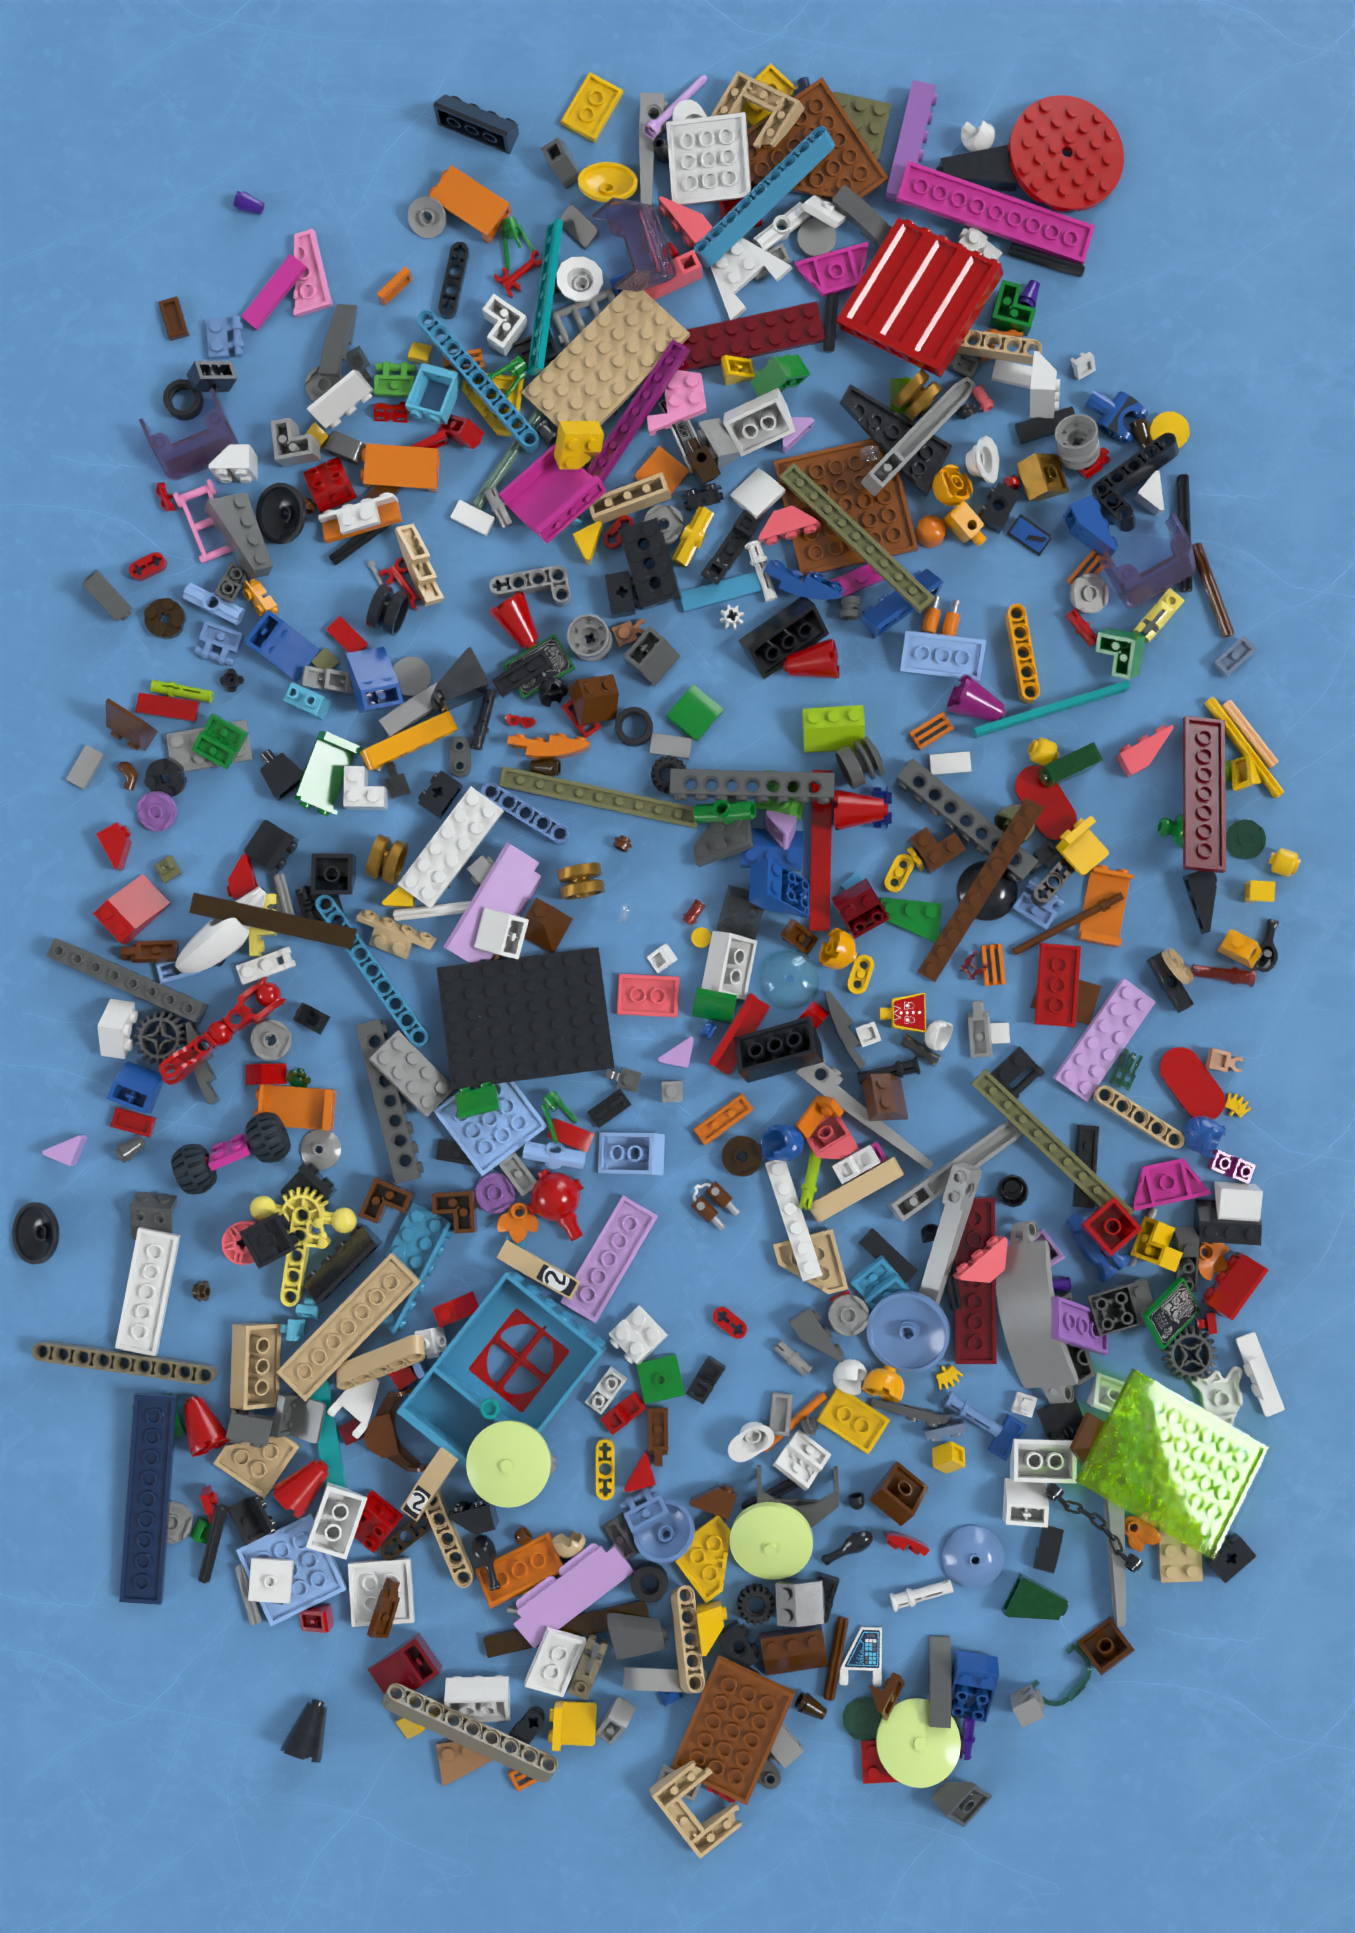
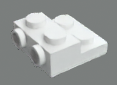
(976, 240)
(637, 1335)

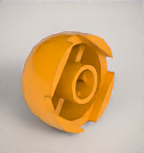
(951, 486)
(838, 951)
(885, 1384)

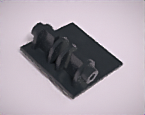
(308, 903)
(1061, 1420)

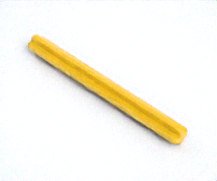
(1244, 747)

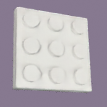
(366, 1582)

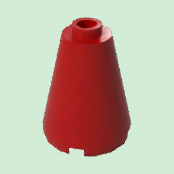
(516, 620)
(814, 661)
(857, 809)
(202, 1427)
(301, 1487)

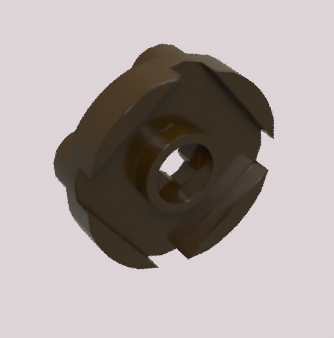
(175, 622)
(736, 1166)

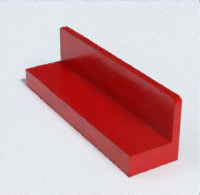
(745, 1022)

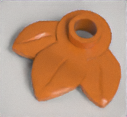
(517, 1225)
(1213, 1261)
(1142, 1534)

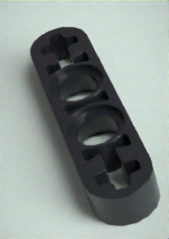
(456, 280)

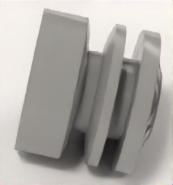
(1077, 441)
(586, 627)

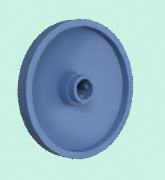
(908, 1331)

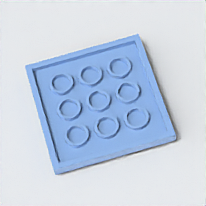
(495, 1134)
(314, 1572)

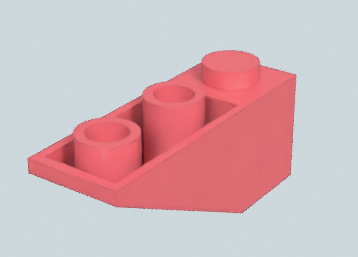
(688, 222)
(687, 271)
(1141, 755)

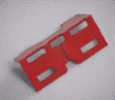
(394, 415)

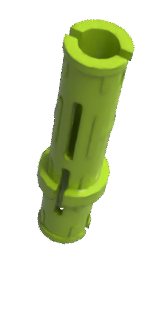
(173, 689)
(809, 1186)

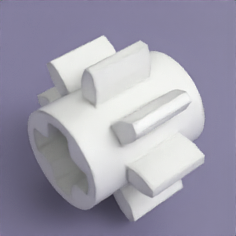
(735, 613)

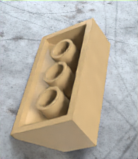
(254, 1365)

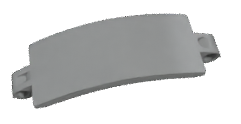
(1025, 1314)

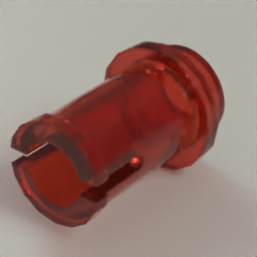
(693, 912)

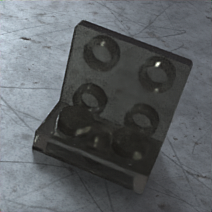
(738, 914)

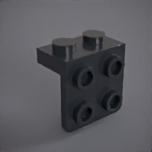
(271, 846)
(310, 1177)
(251, 1519)

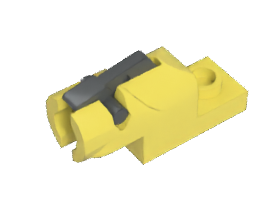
(1159, 615)
(256, 945)

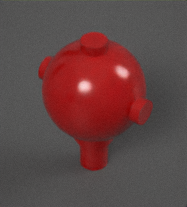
(556, 1199)

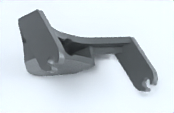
(812, 1509)

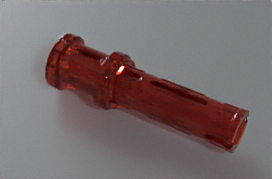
(1232, 975)

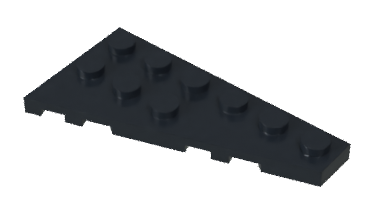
(888, 428)

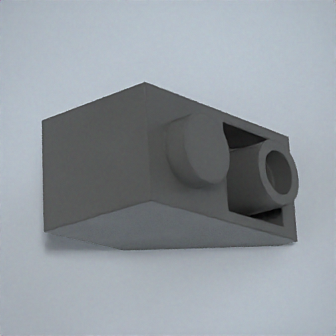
(561, 162)

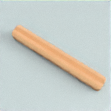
(1250, 734)

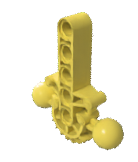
(342, 1220)

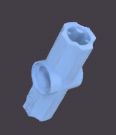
(223, 609)
(554, 1155)

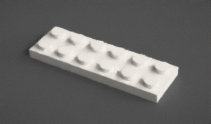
(451, 847)
(147, 1291)

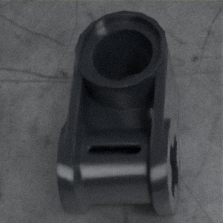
(526, 1728)

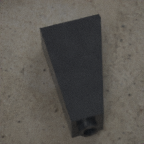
(982, 167)

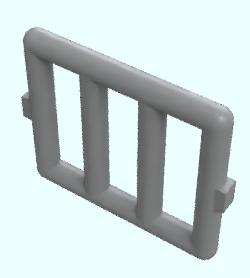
(574, 310)

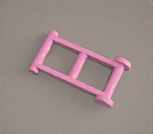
(181, 502)

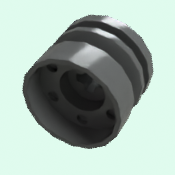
(855, 764)

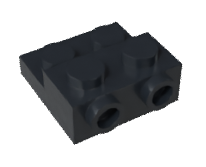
(269, 1239)

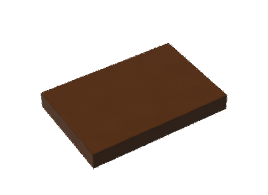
(1086, 1002)

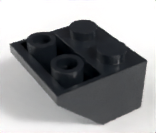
(475, 1516)

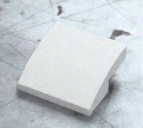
(757, 493)
(801, 1459)

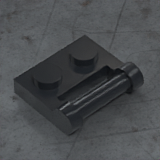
(1013, 1067)

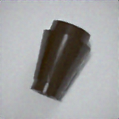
(1141, 432)
(546, 766)
(810, 1706)

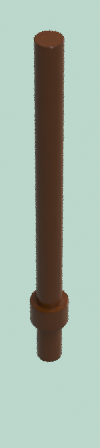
(1103, 905)

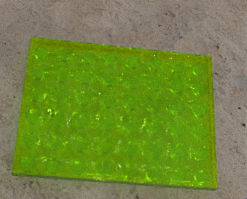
(1172, 1464)

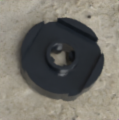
(176, 776)

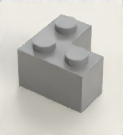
(290, 447)

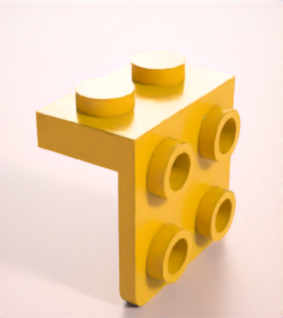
(1082, 847)
(572, 1724)

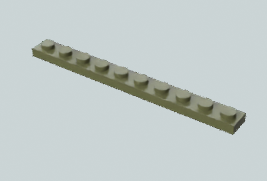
(857, 538)
(597, 797)
(1045, 1140)

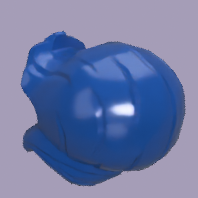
(1203, 1135)
(782, 1143)

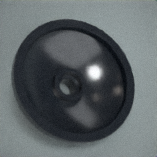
(281, 513)
(1000, 899)
(35, 1233)

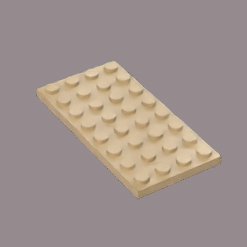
(605, 361)

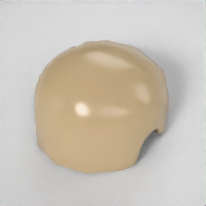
(569, 1546)

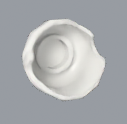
(938, 1035)

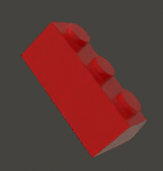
(1234, 1285)

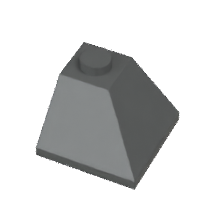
(960, 1800)

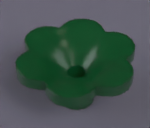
(298, 1078)

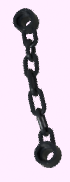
(1055, 1493)

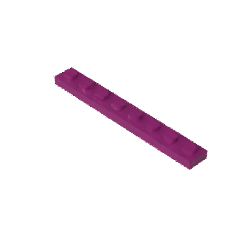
(638, 410)

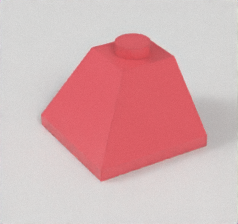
(832, 1139)

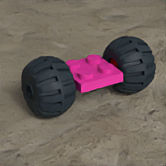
(197, 1169)

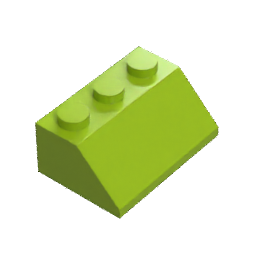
(832, 727)

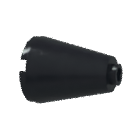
(307, 1733)

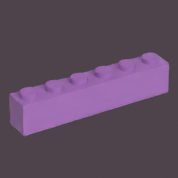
(912, 134)

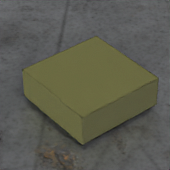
(325, 660)

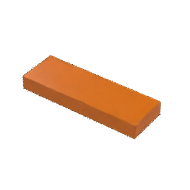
(723, 1119)

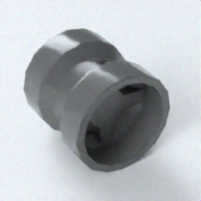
(850, 608)

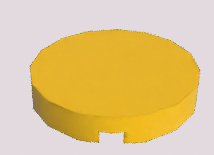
(1170, 423)

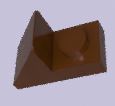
(798, 937)
(886, 1699)

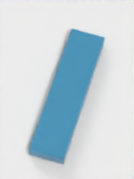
(725, 591)

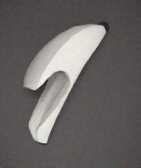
(216, 939)

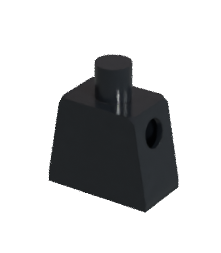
(280, 774)

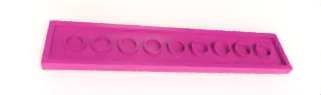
(995, 213)

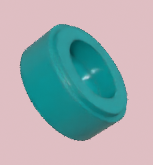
(490, 1408)

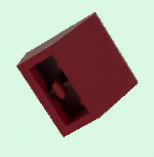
(860, 908)

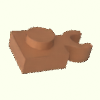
(626, 633)
(1222, 1060)

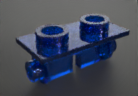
(887, 796)

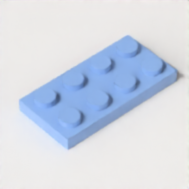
(942, 654)

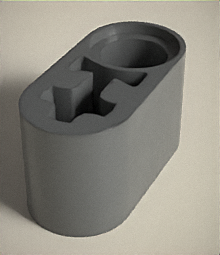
(345, 447)

